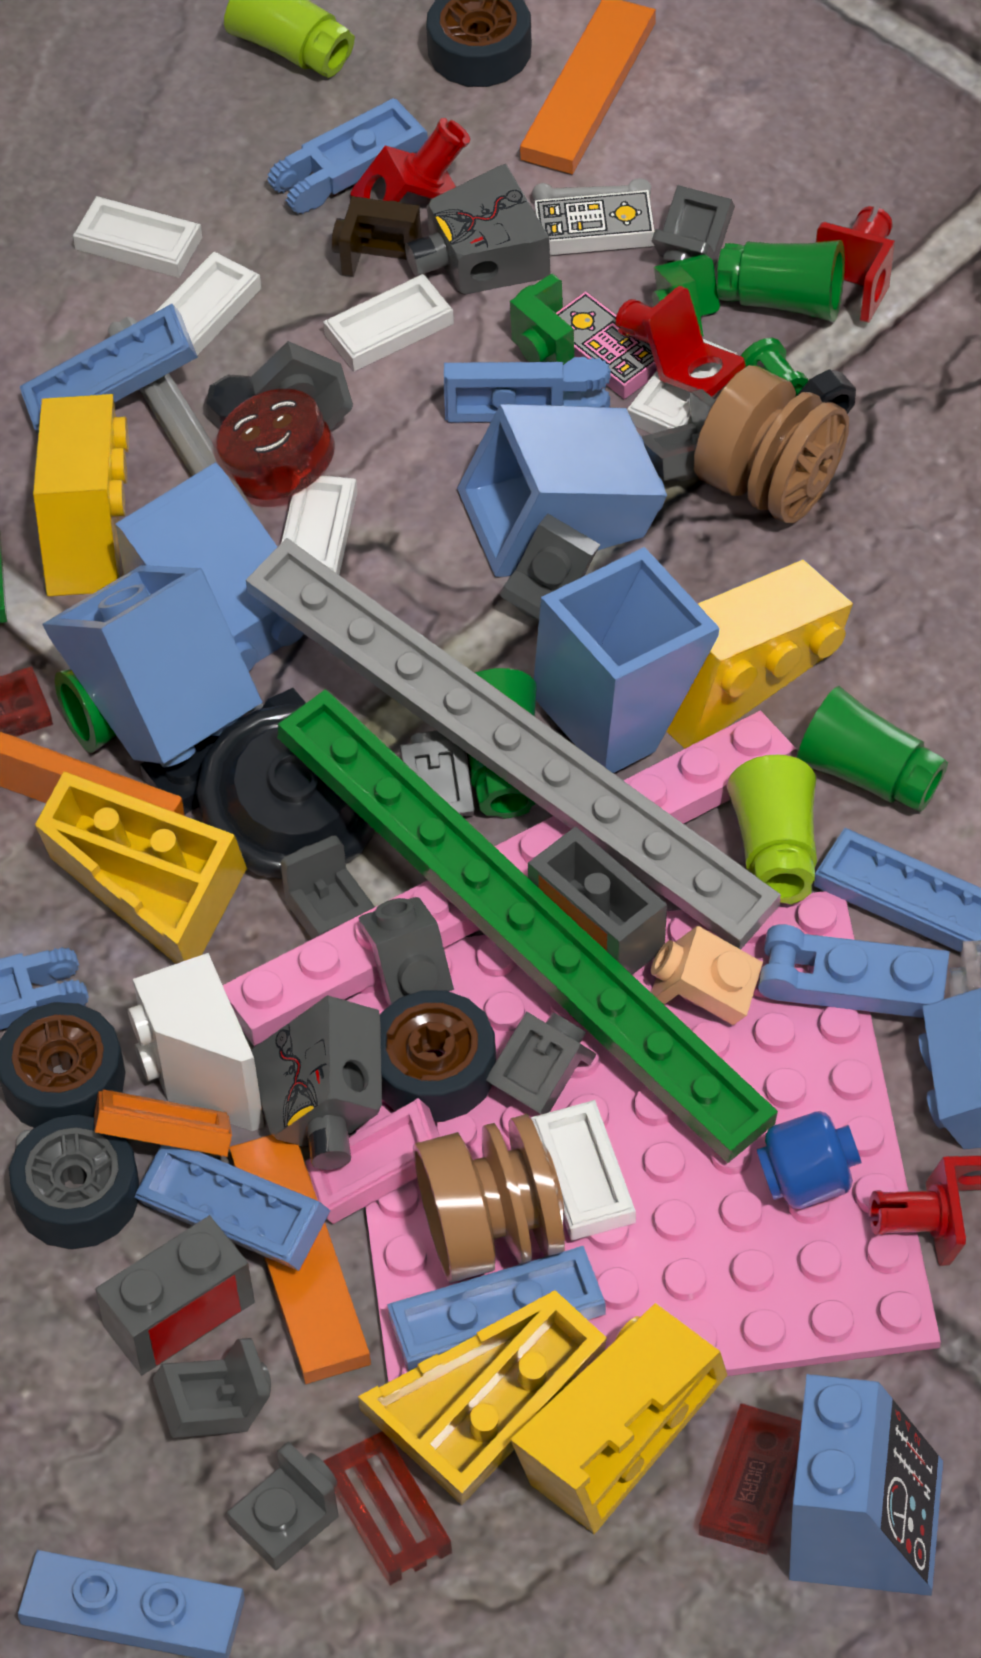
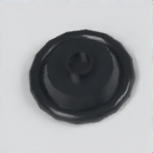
(271, 797)

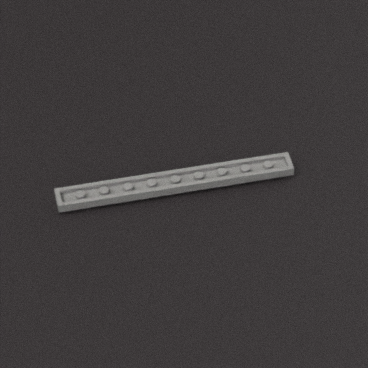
(514, 744)

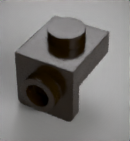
(374, 229)

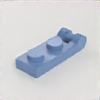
(852, 973)

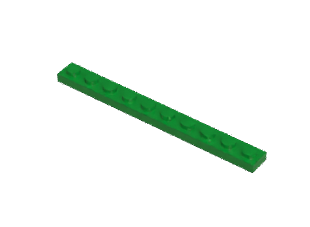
(528, 926)

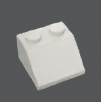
(195, 1041)

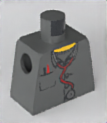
(483, 235)
(322, 1078)

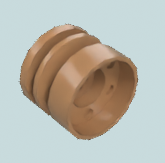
(771, 444)
(489, 1198)

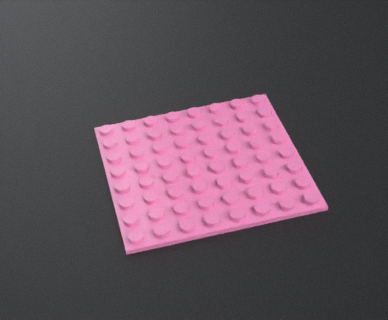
(707, 1236)

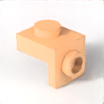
(707, 974)

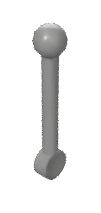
(545, 191)

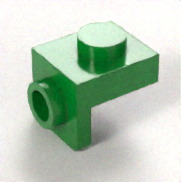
(697, 276)
(537, 327)

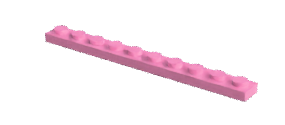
(343, 958)

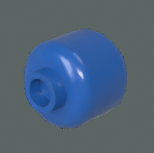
(808, 1160)

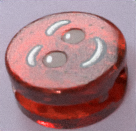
(275, 444)

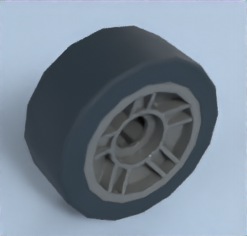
(72, 1151)

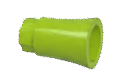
(292, 30)
(777, 822)

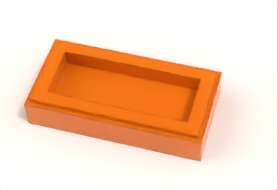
(162, 1122)

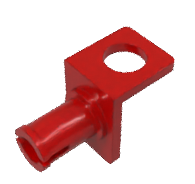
(418, 172)
(866, 255)
(677, 342)
(931, 1210)

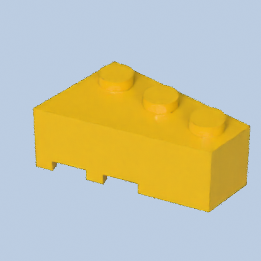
(80, 492)
(764, 642)
(143, 862)
(469, 1402)
(618, 1416)

